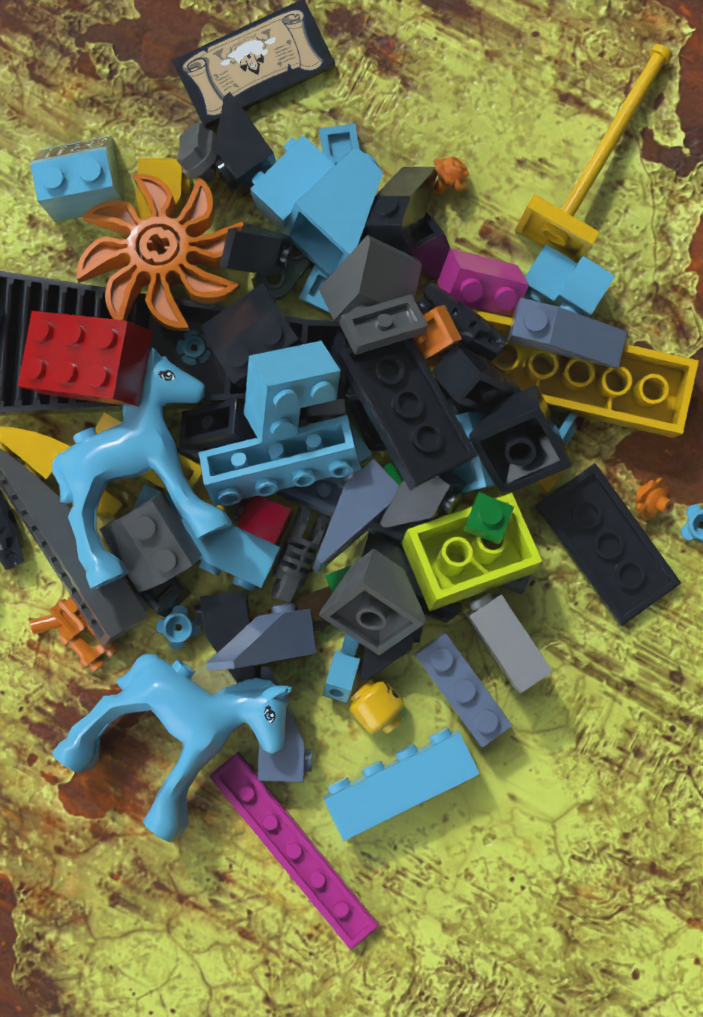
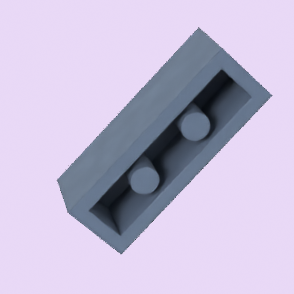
(463, 689)

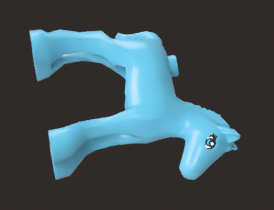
(127, 452)
(190, 716)

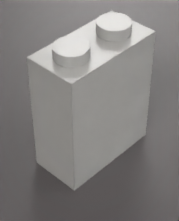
(507, 641)

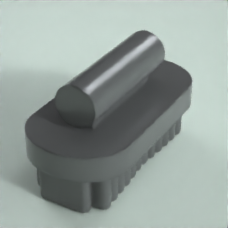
(198, 152)

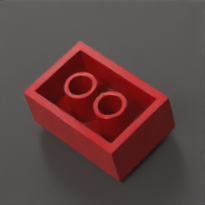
(85, 358)

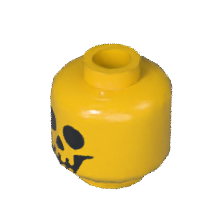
(376, 706)

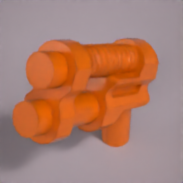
(70, 624)

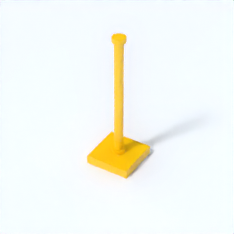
(558, 227)

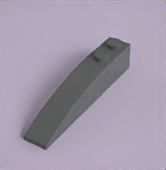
(108, 609)

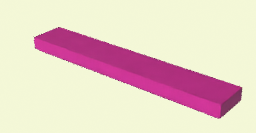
(294, 850)

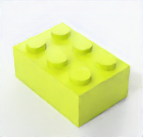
(460, 564)

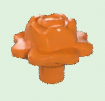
(451, 175)
(653, 498)

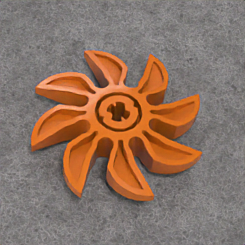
(139, 257)

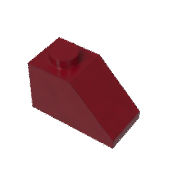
(263, 518)

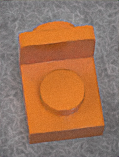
(439, 334)

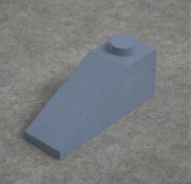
(566, 333)
(358, 509)
(268, 639)
(294, 759)

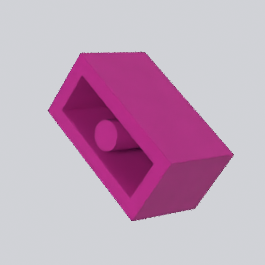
(483, 282)

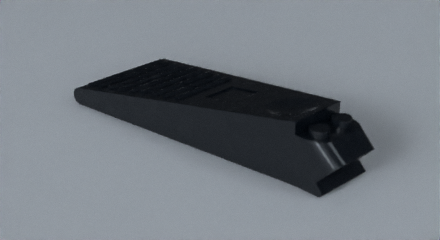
(26, 293)

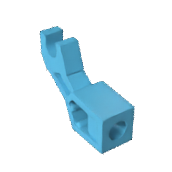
(342, 671)

